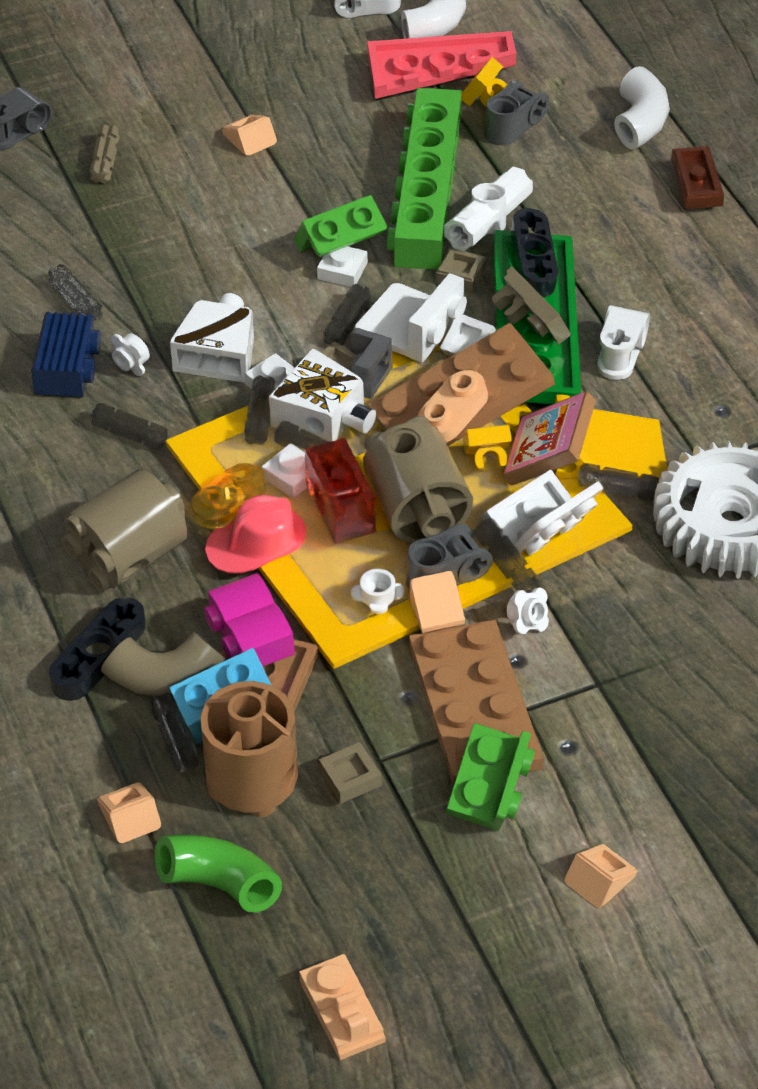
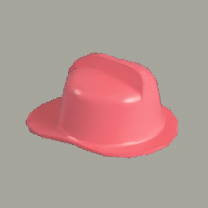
(257, 535)

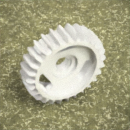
(725, 483)

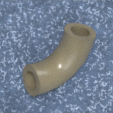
(154, 672)

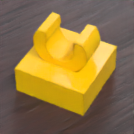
(484, 84)
(487, 441)

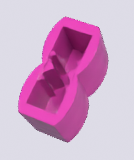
(249, 620)

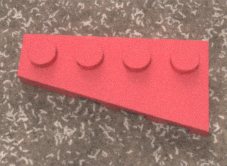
(428, 61)

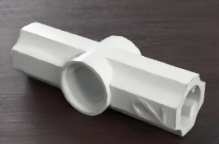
(488, 208)

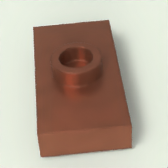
(697, 177)

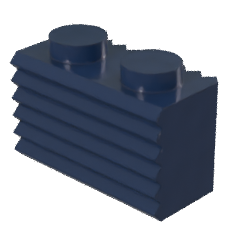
(65, 354)

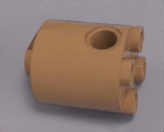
(249, 747)

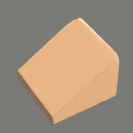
(251, 134)
(436, 601)
(130, 812)
(599, 874)

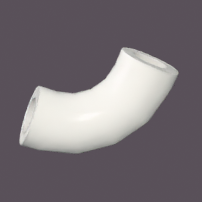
(433, 19)
(648, 108)

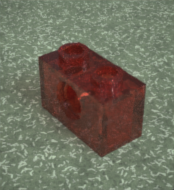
(340, 490)

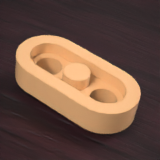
(457, 402)

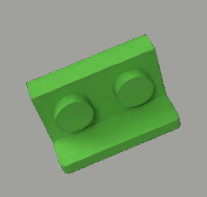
(340, 227)
(488, 777)

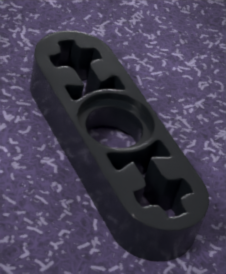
(540, 241)
(99, 630)

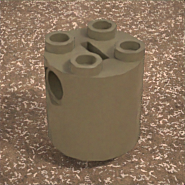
(416, 480)
(125, 528)

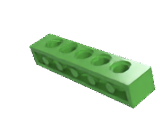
(427, 179)

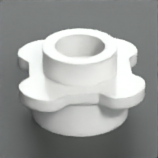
(130, 353)
(377, 590)
(528, 611)

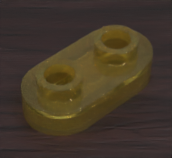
(222, 497)

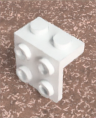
(414, 318)
(541, 512)

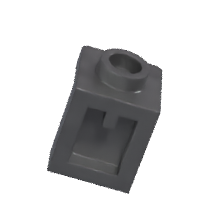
(372, 359)

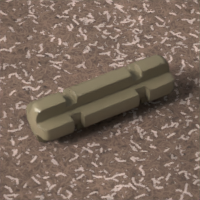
(104, 154)

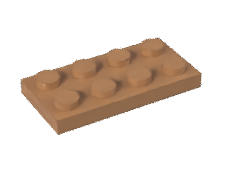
(503, 359)
(467, 683)

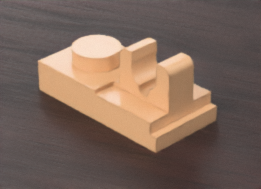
(342, 1006)

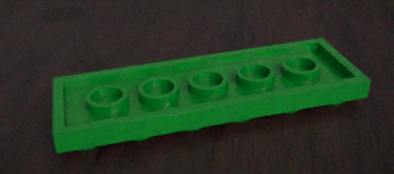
(560, 359)

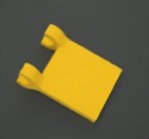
(619, 443)

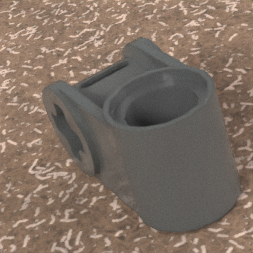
(513, 112)
(21, 116)
(449, 553)

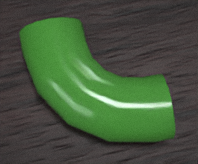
(218, 865)

